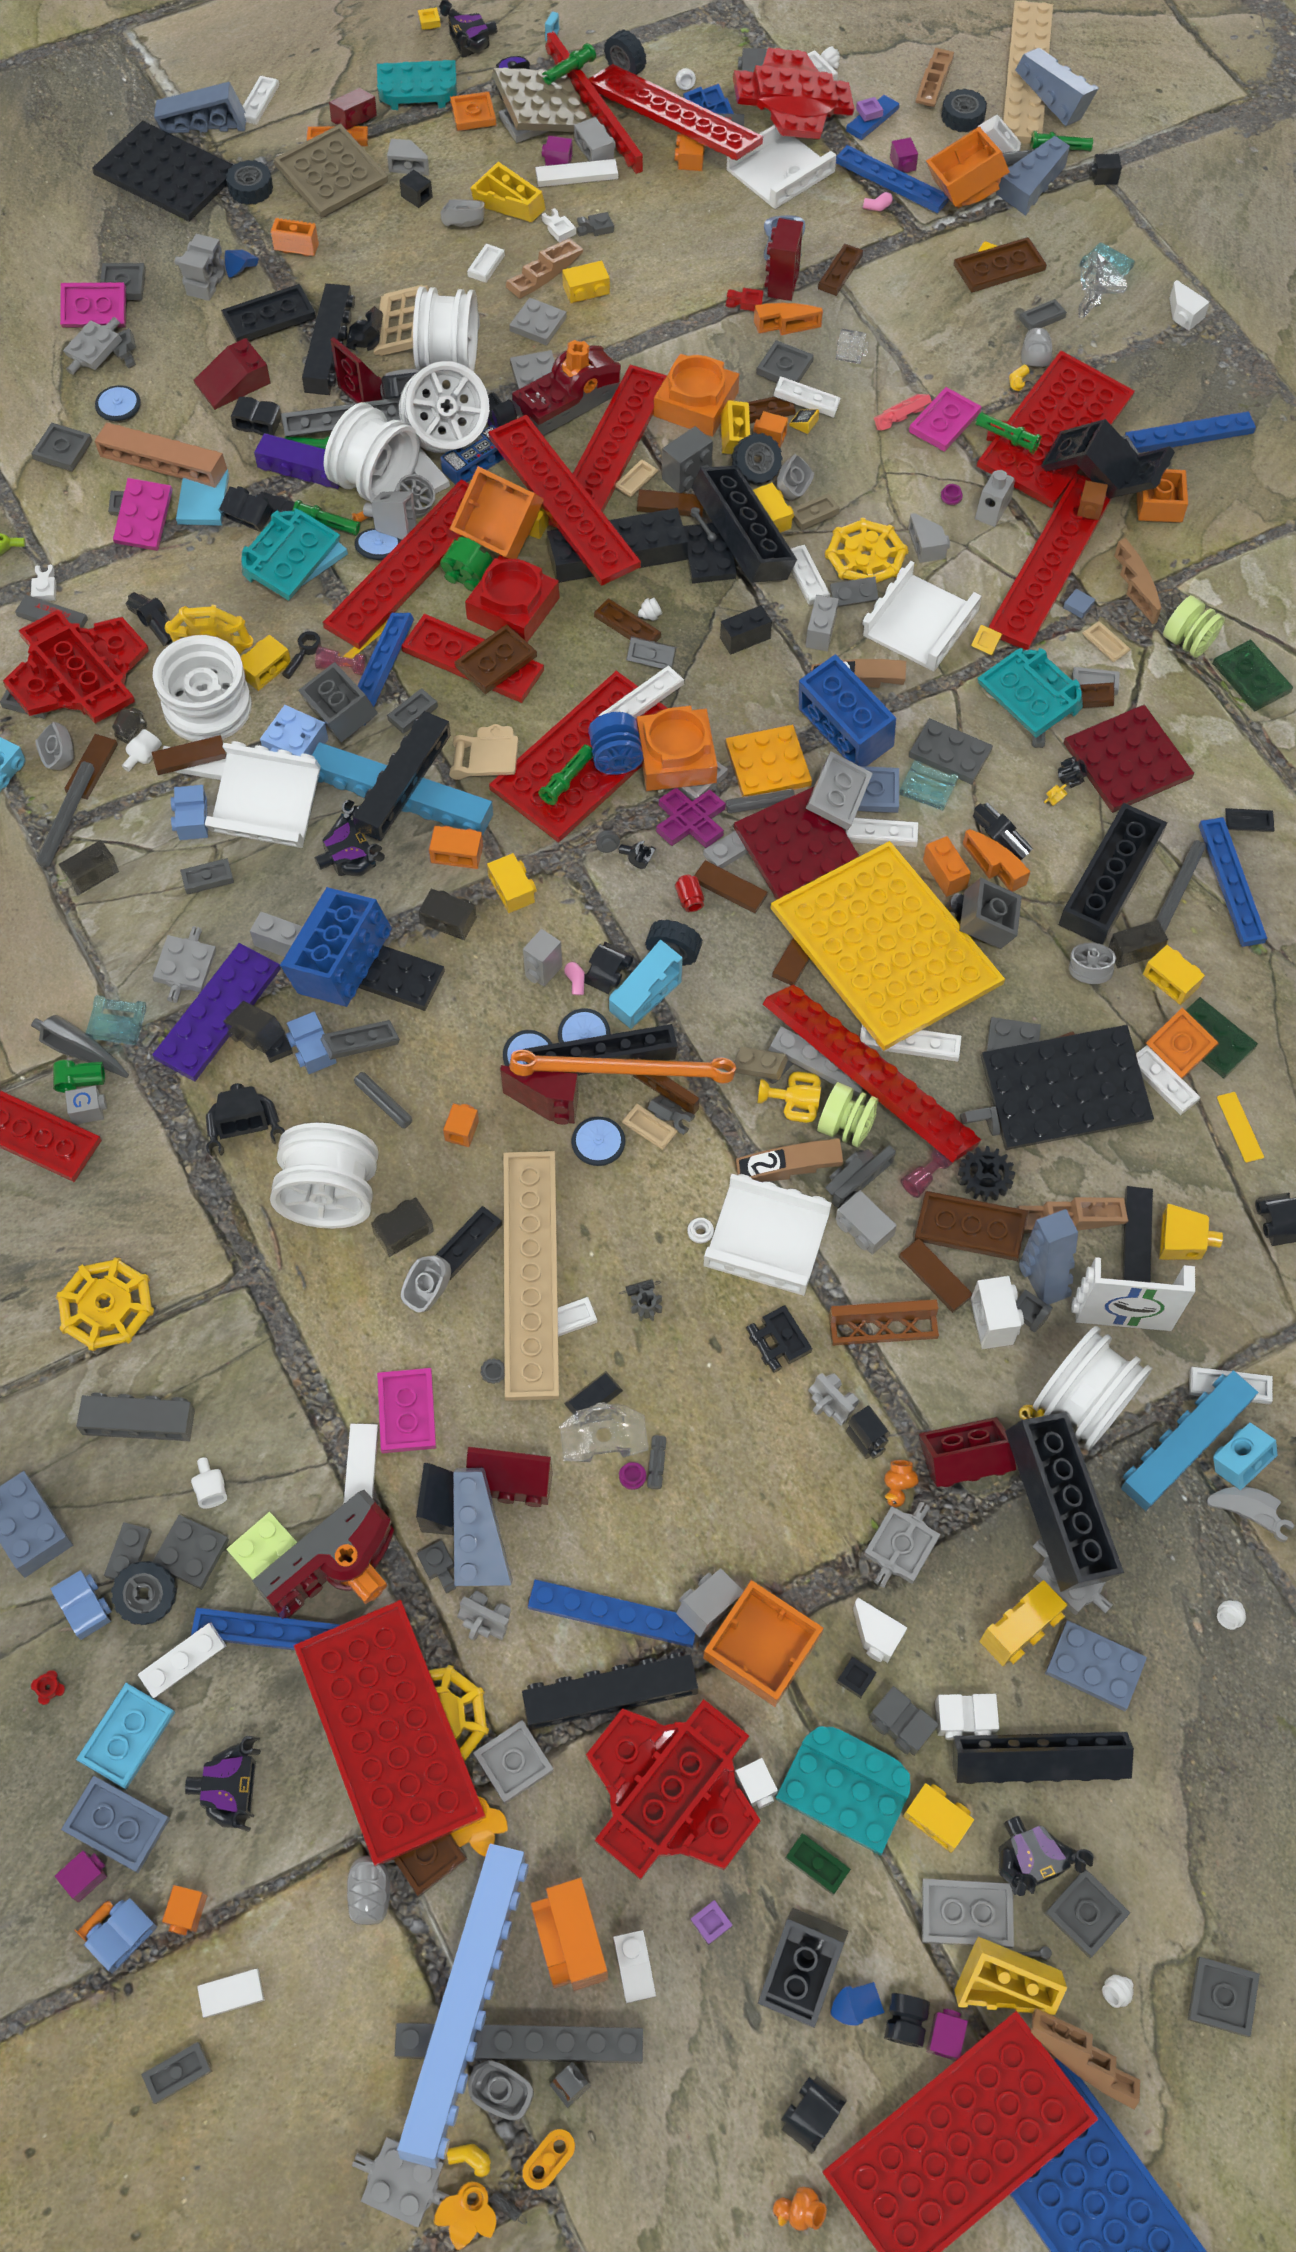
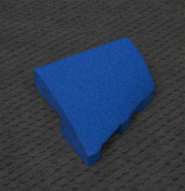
(710, 98)

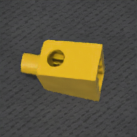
(1186, 1234)

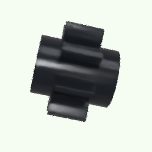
(1072, 772)

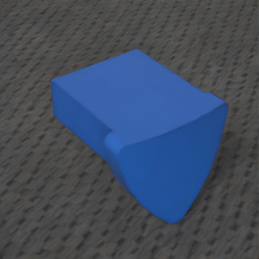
(237, 260)
(857, 2004)

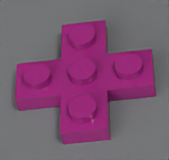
(690, 817)

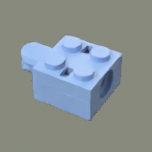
(294, 732)

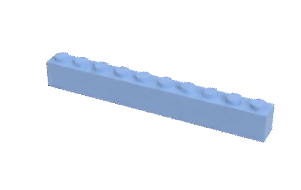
(462, 2008)

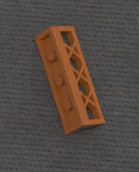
(884, 1312)

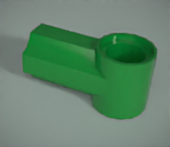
(69, 1075)

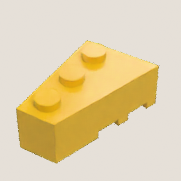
(508, 194)
(1024, 1624)
(1008, 1980)

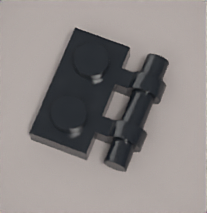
(785, 1333)

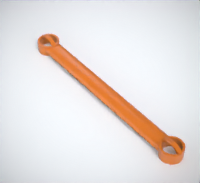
(622, 1066)

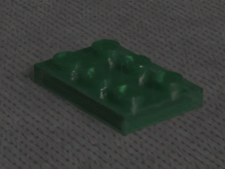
(1252, 675)
(1233, 1042)

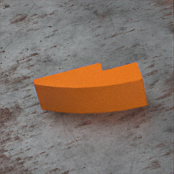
(787, 317)
(996, 860)

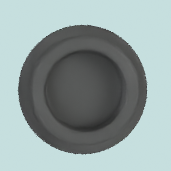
(607, 841)

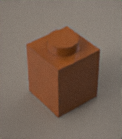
(1092, 500)

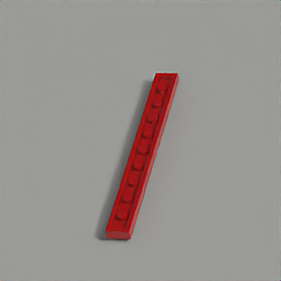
(597, 106)

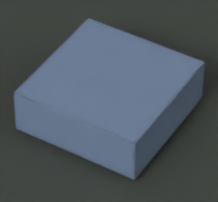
(1079, 603)

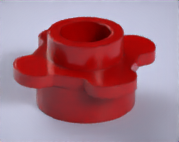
(39, 1684)

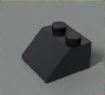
(436, 1501)

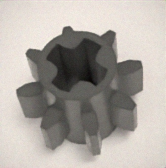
(642, 1309)

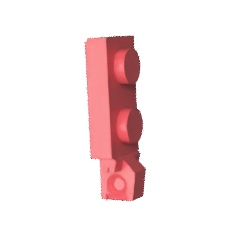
(901, 410)

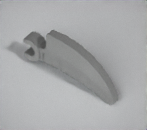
(1253, 1505)

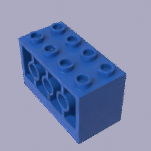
(846, 712)
(336, 946)

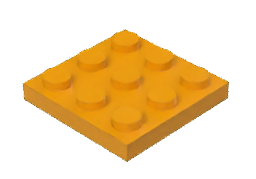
(768, 761)

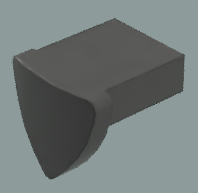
(988, 1114)
(1034, 1310)

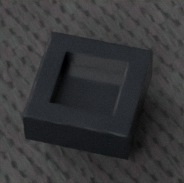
(279, 1050)
(856, 1677)

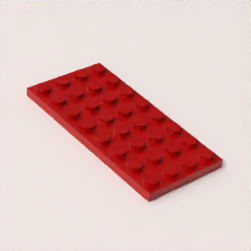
(1061, 399)
(551, 755)
(389, 1733)
(960, 2143)

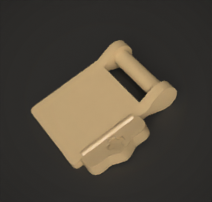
(491, 753)

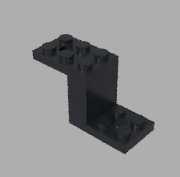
(1108, 458)

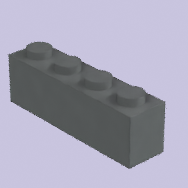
(135, 1417)

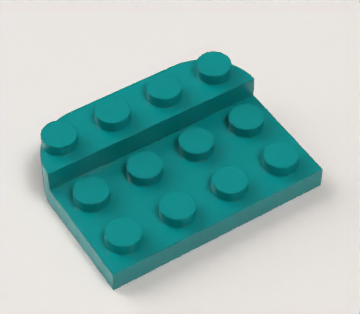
(416, 82)
(287, 551)
(1033, 690)
(847, 1787)

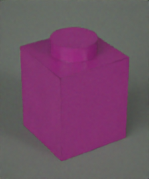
(557, 151)
(904, 155)
(81, 1875)
(947, 2034)

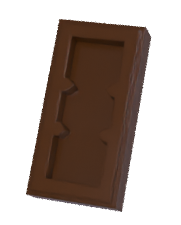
(1097, 695)

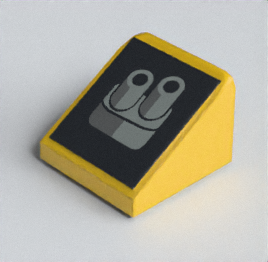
(805, 420)

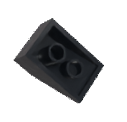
(803, 1967)

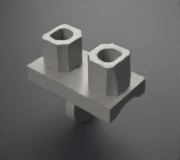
(830, 1400)
(481, 1619)

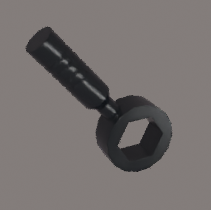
(308, 650)

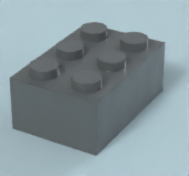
(338, 701)

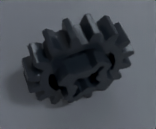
(986, 1170)

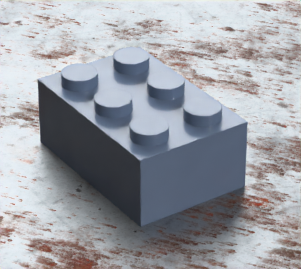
(28, 1526)

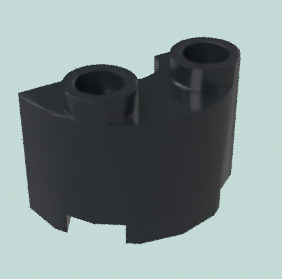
(366, 332)
(606, 967)
(1280, 1218)
(814, 2114)

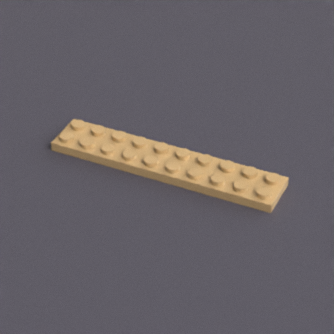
(1029, 31)
(530, 1277)

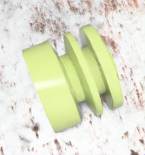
(1193, 626)
(847, 1114)

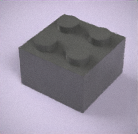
(684, 459)
(990, 913)

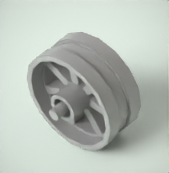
(419, 486)
(1094, 963)

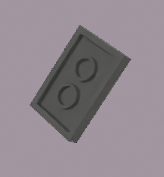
(950, 751)

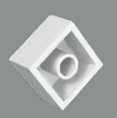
(996, 1312)

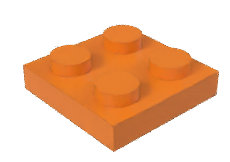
(473, 111)
(1182, 1043)

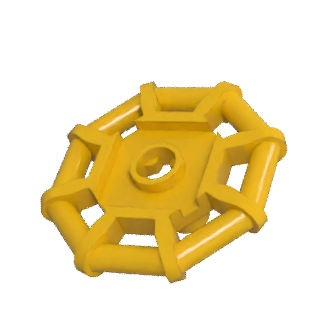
(868, 542)
(211, 626)
(108, 1317)
(455, 1709)

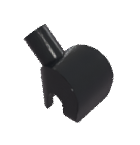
(638, 854)
(955, 905)

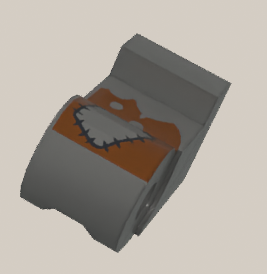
(570, 2085)

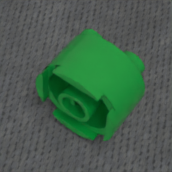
(465, 563)

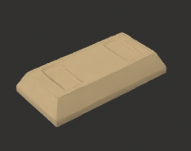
(636, 478)
(1106, 641)
(649, 1126)

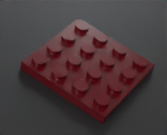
(1129, 758)
(793, 844)

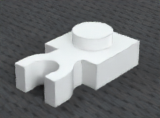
(559, 227)
(44, 585)

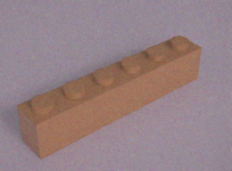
(161, 454)

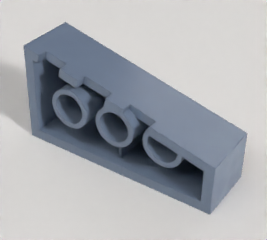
(1056, 85)
(201, 110)
(1033, 174)
(1050, 1256)
(478, 1544)

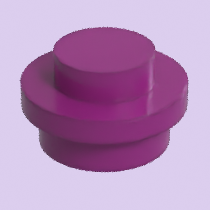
(951, 494)
(632, 1476)

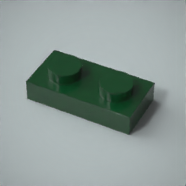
(817, 1864)

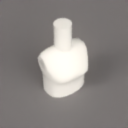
(141, 749)
(208, 1485)

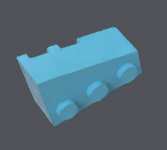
(647, 985)

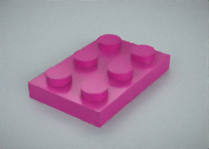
(92, 302)
(945, 419)
(142, 514)
(406, 1410)

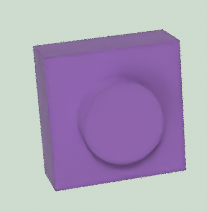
(869, 109)
(711, 1922)

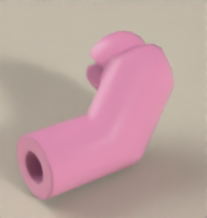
(879, 203)
(576, 976)

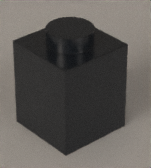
(1106, 169)
(416, 188)

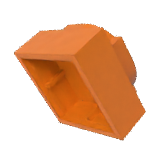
(969, 168)
(696, 393)
(497, 513)
(677, 748)
(763, 1643)
(569, 1937)

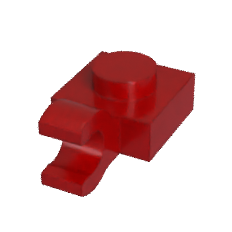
(746, 299)

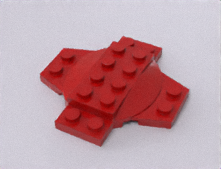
(793, 93)
(76, 666)
(672, 1789)

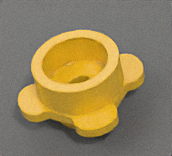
(1056, 794)

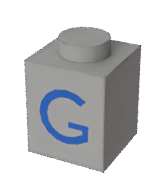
(85, 1105)

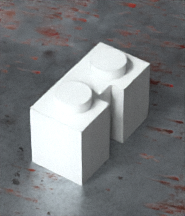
(966, 1715)

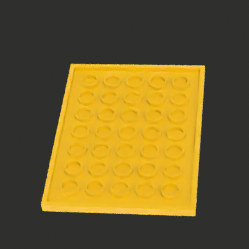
(887, 945)

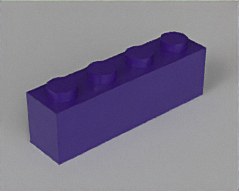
(292, 459)

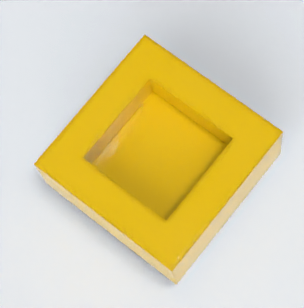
(429, 18)
(986, 639)

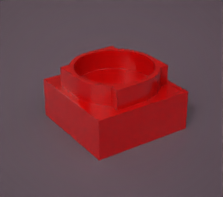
(512, 595)

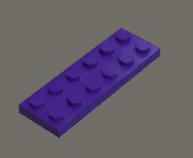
(201, 1028)

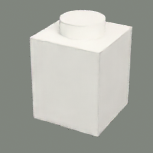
(756, 1783)

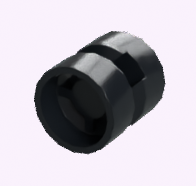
(907, 2020)

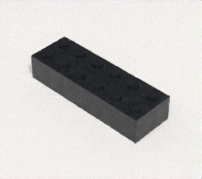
(744, 524)
(652, 536)
(1112, 874)
(1064, 1501)

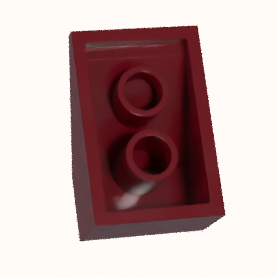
(233, 374)
(354, 376)
(544, 1092)

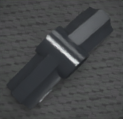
(151, 614)
(1001, 830)

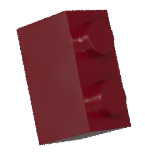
(353, 108)

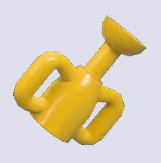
(798, 1096)

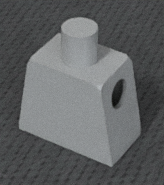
(999, 489)
(392, 513)

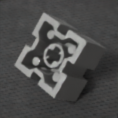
(202, 266)

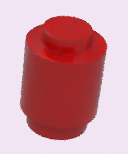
(690, 893)

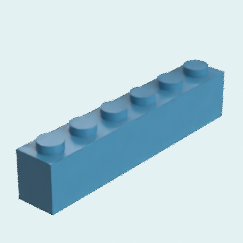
(1189, 1440)

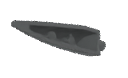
(72, 1041)

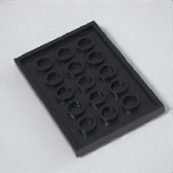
(164, 170)
(1066, 1087)

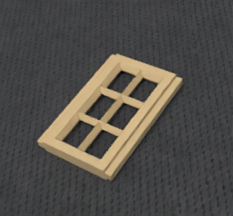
(385, 306)

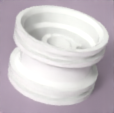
(445, 328)
(462, 382)
(370, 451)
(202, 687)
(324, 1175)
(1092, 1387)

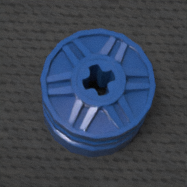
(615, 743)

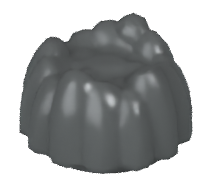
(493, 1371)

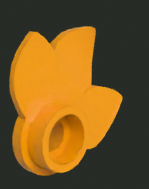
(482, 1832)
(465, 2218)

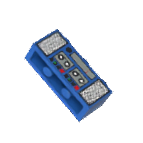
(463, 461)

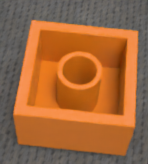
(1166, 501)

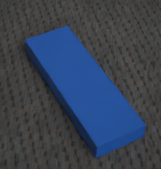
(861, 128)

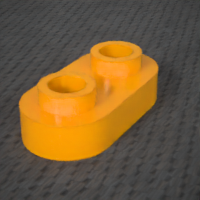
(548, 2159)

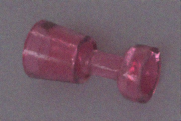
(327, 656)
(921, 1177)

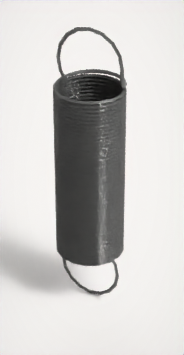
(645, 1285)
(506, 2206)

